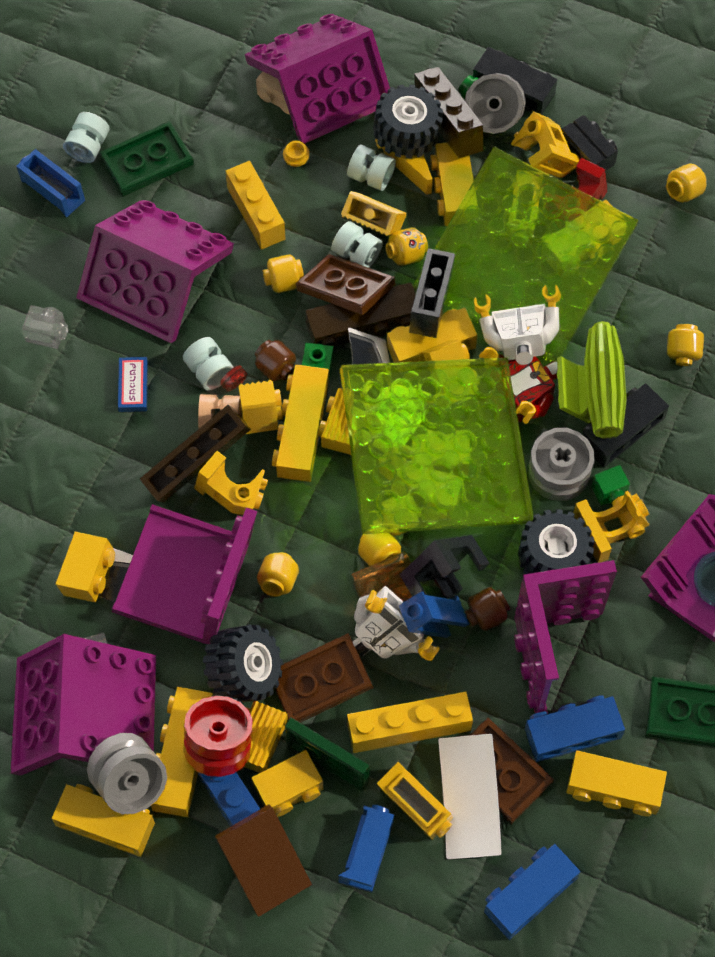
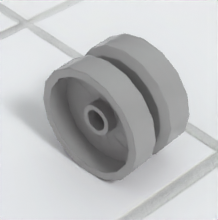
(510, 99)
(560, 464)
(126, 773)

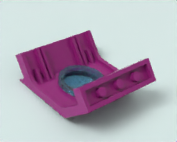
(685, 571)

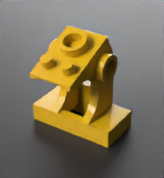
(551, 143)
(216, 484)
(630, 514)

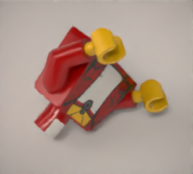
(531, 385)

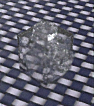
(44, 326)

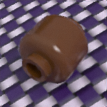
(275, 360)
(487, 609)

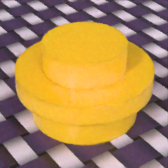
(296, 153)

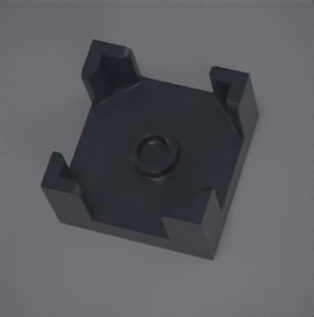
(440, 562)

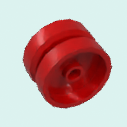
(217, 736)

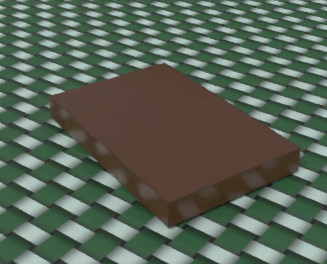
(346, 284)
(322, 679)
(517, 774)
(263, 860)

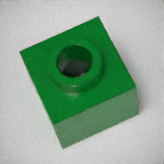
(318, 356)
(610, 485)

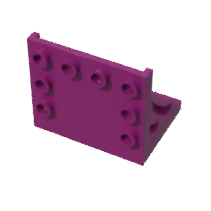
(325, 73)
(146, 265)
(184, 573)
(556, 599)
(76, 697)

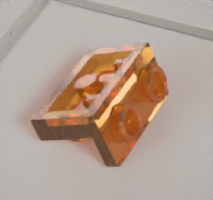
(384, 574)

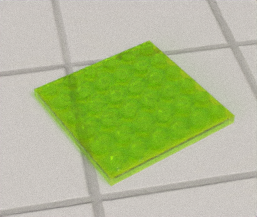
(527, 233)
(435, 445)

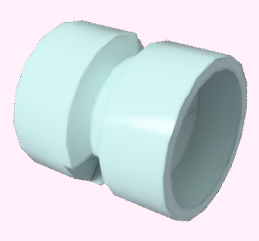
(86, 137)
(380, 168)
(353, 243)
(207, 362)

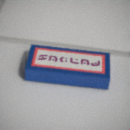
(132, 384)

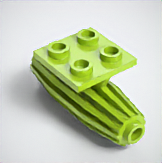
(599, 387)

